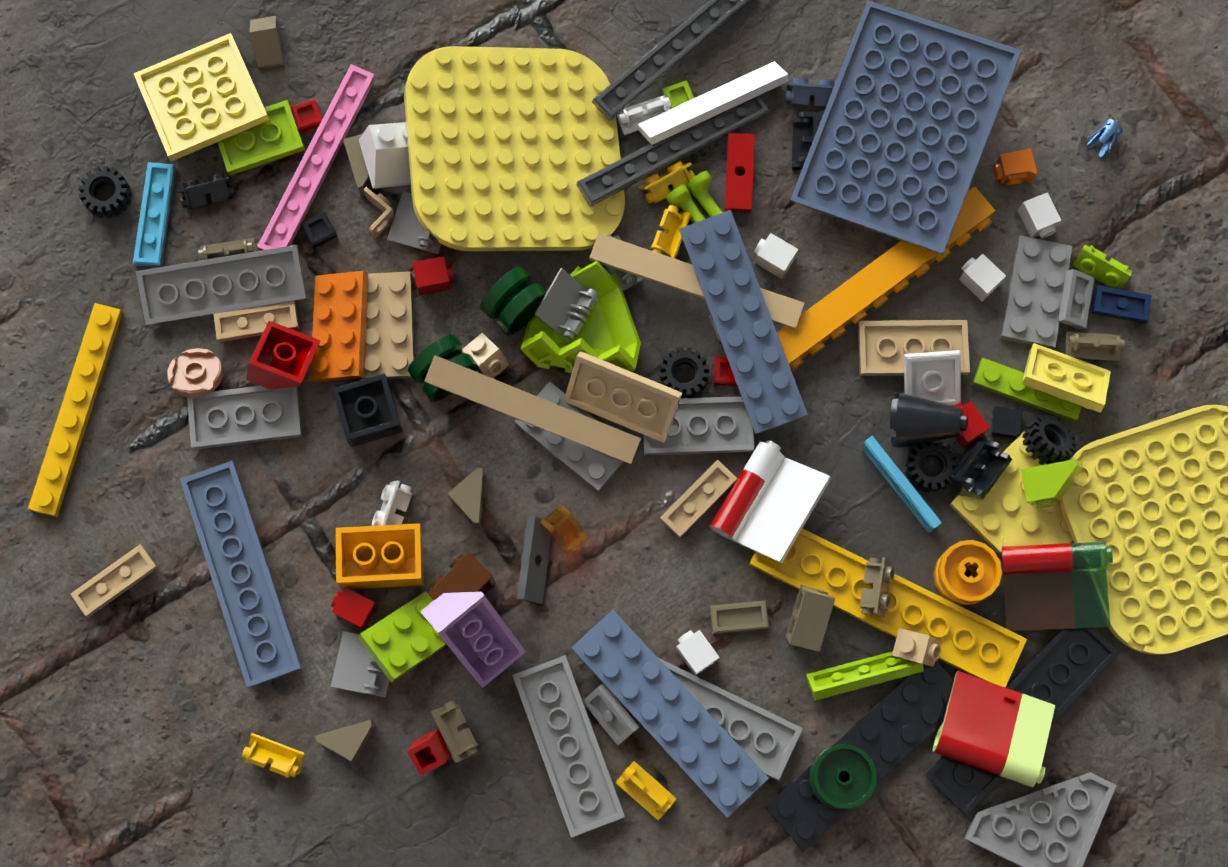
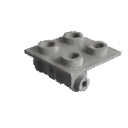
(408, 230)
(566, 305)
(357, 669)

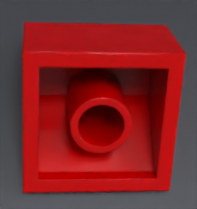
(281, 357)

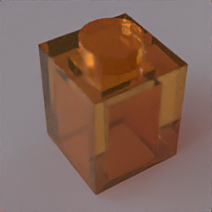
(564, 529)

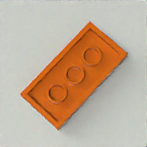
(339, 326)

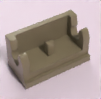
(810, 618)

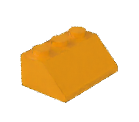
(379, 556)

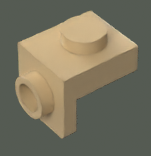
(487, 356)
(917, 647)

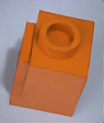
(1015, 167)

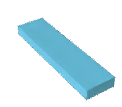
(154, 215)
(900, 484)

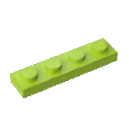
(1009, 384)
(860, 674)

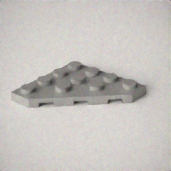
(1045, 826)

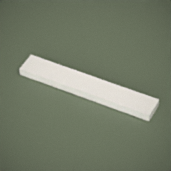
(713, 103)

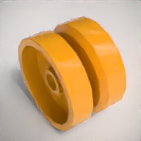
(978, 561)

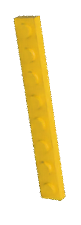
(75, 410)

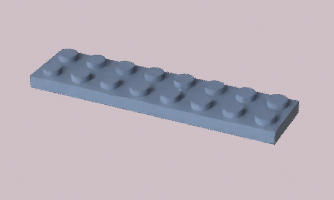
(743, 322)
(240, 574)
(670, 713)

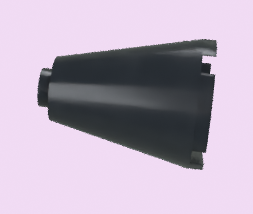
(924, 420)

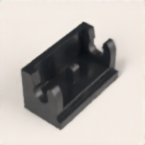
(803, 134)
(979, 469)

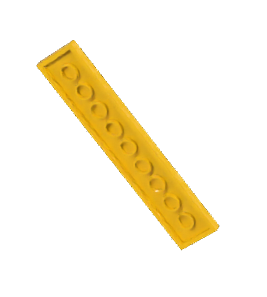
(965, 638)

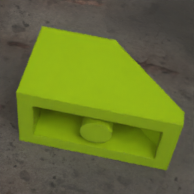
(1049, 482)

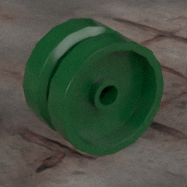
(513, 300)
(447, 348)
(860, 776)

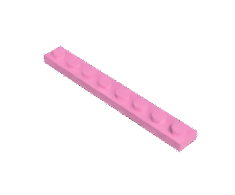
(317, 159)

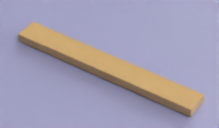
(679, 275)
(532, 409)

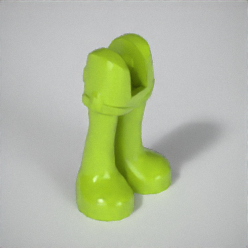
(699, 189)

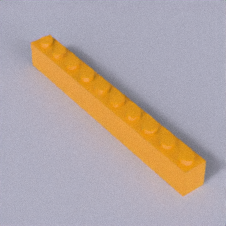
(874, 283)

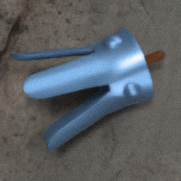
(1106, 134)

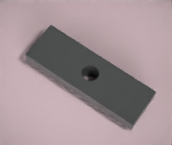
(534, 562)

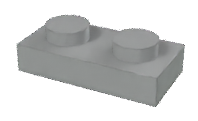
(1076, 299)
(610, 714)

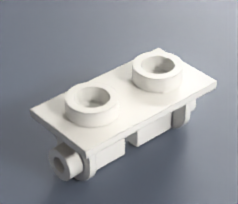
(636, 114)
(393, 499)

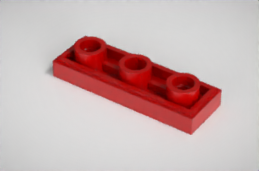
(739, 159)

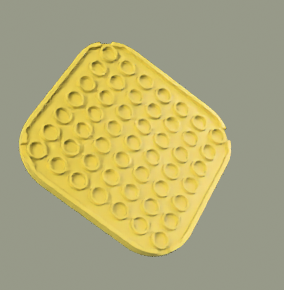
(502, 147)
(1165, 513)

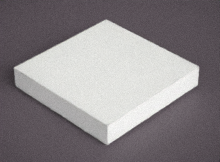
(934, 376)

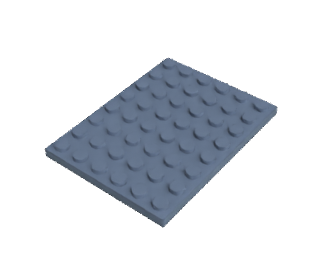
(905, 127)

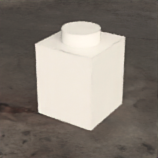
(1039, 216)
(775, 255)
(981, 276)
(696, 651)

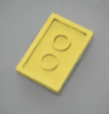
(1066, 377)

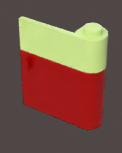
(995, 729)

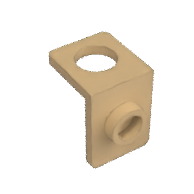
(384, 205)

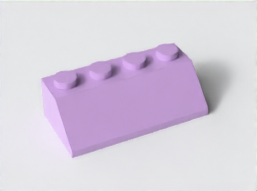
(474, 633)

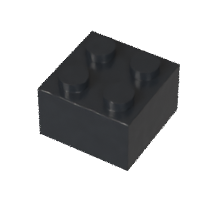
(367, 410)

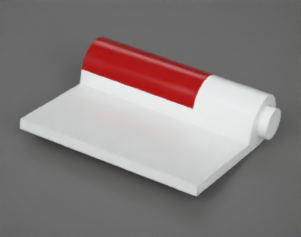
(769, 502)

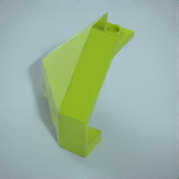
(605, 335)

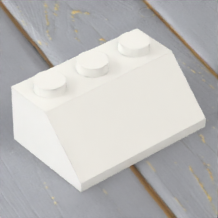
(386, 154)

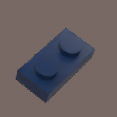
(1121, 304)

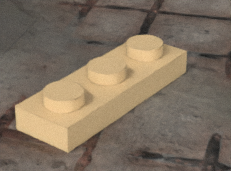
(252, 321)
(698, 499)
(114, 580)

